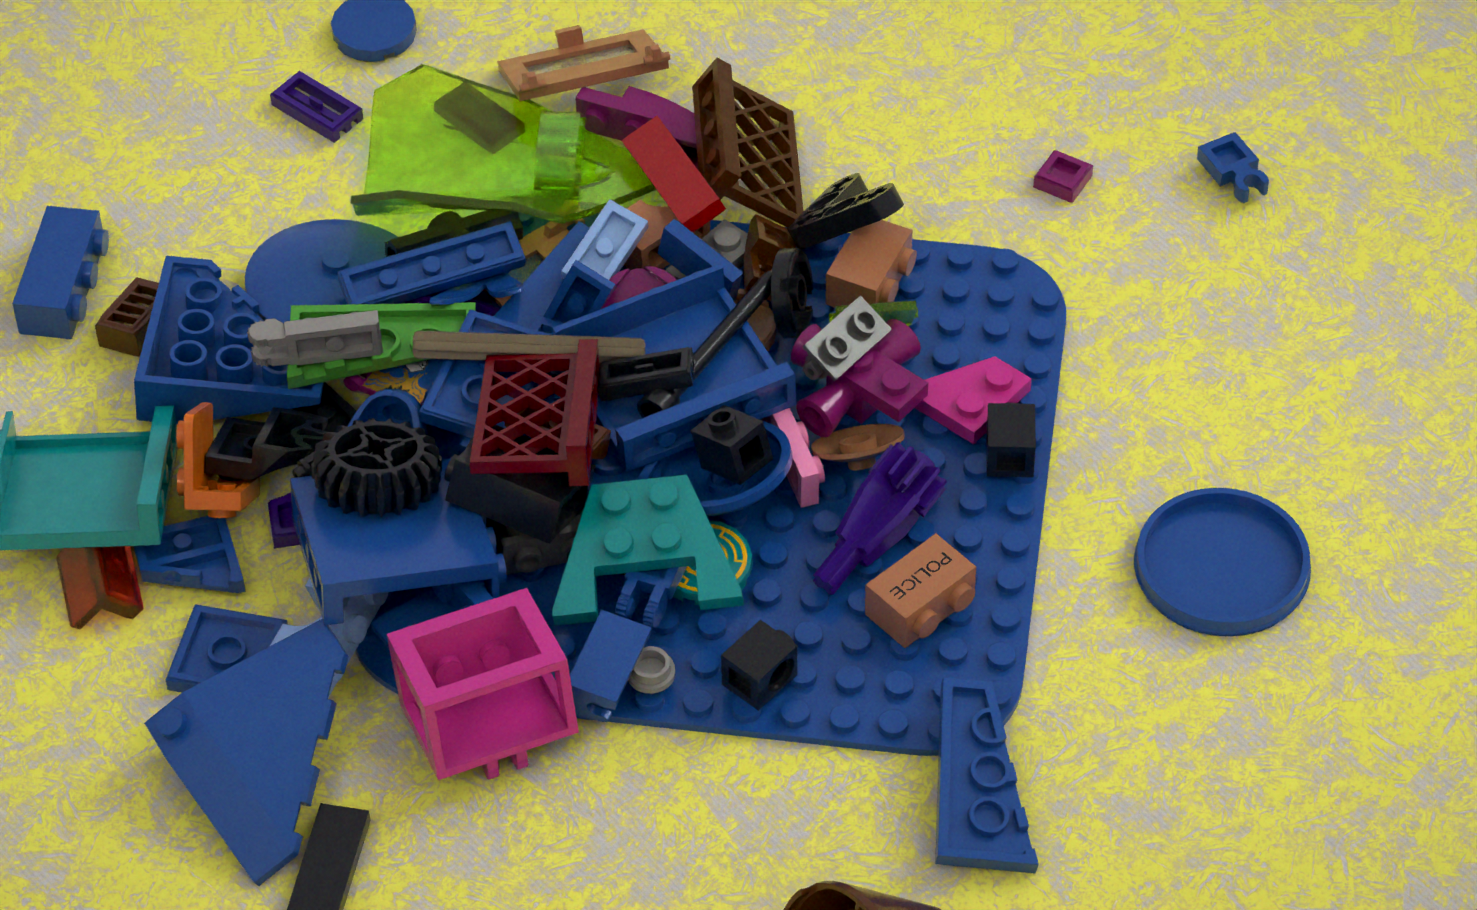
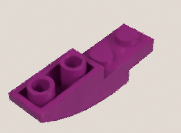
(621, 116)

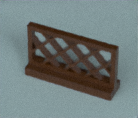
(721, 141)

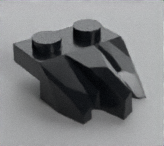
(256, 448)

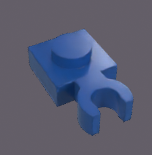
(1233, 161)

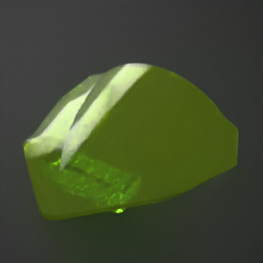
(474, 147)

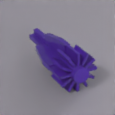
(882, 512)

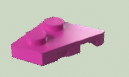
(962, 395)

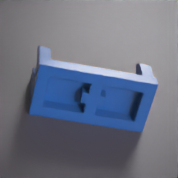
(606, 664)

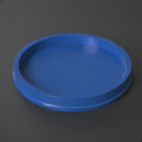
(1222, 562)

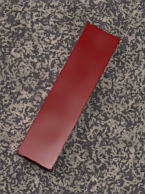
(673, 174)

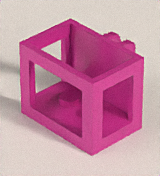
(483, 685)

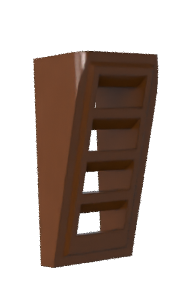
(110, 327)

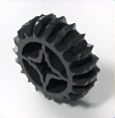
(376, 467)

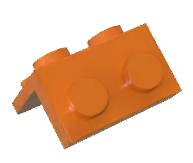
(201, 489)

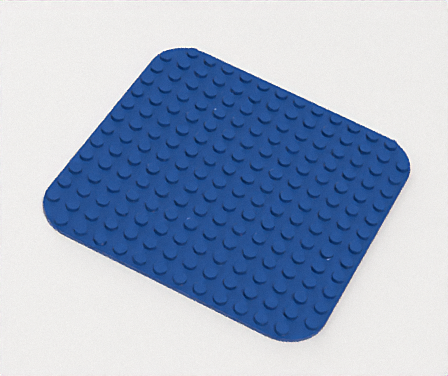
(853, 677)

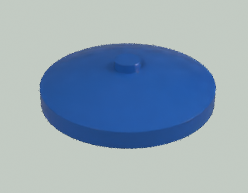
(303, 264)

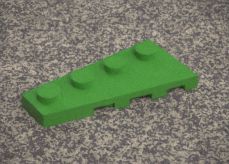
(397, 330)

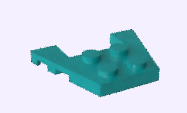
(643, 529)

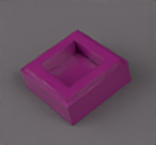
(1063, 176)

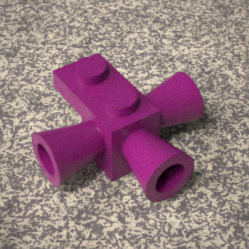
(868, 385)

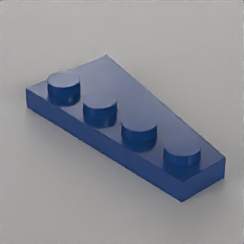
(977, 791)

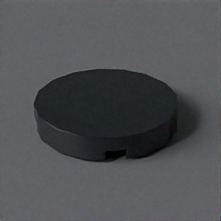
(789, 290)

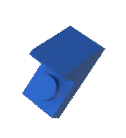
(579, 294)

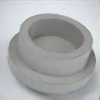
(652, 671)

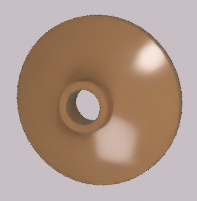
(858, 444)

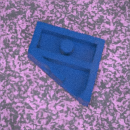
(193, 556)

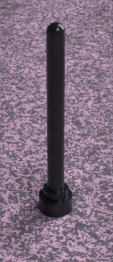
(660, 399)

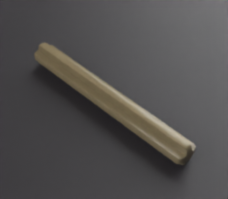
(477, 345)

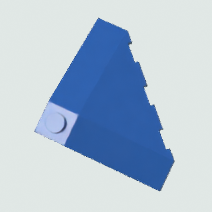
(202, 350)
(250, 743)

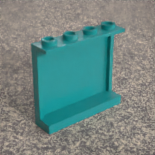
(86, 486)

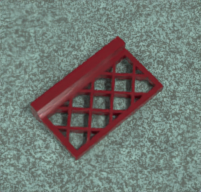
(572, 412)

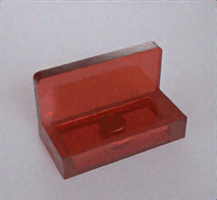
(99, 580)

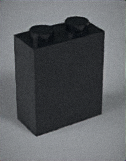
(523, 501)

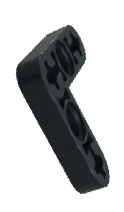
(843, 209)

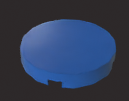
(373, 28)

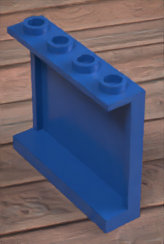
(677, 318)
(391, 553)

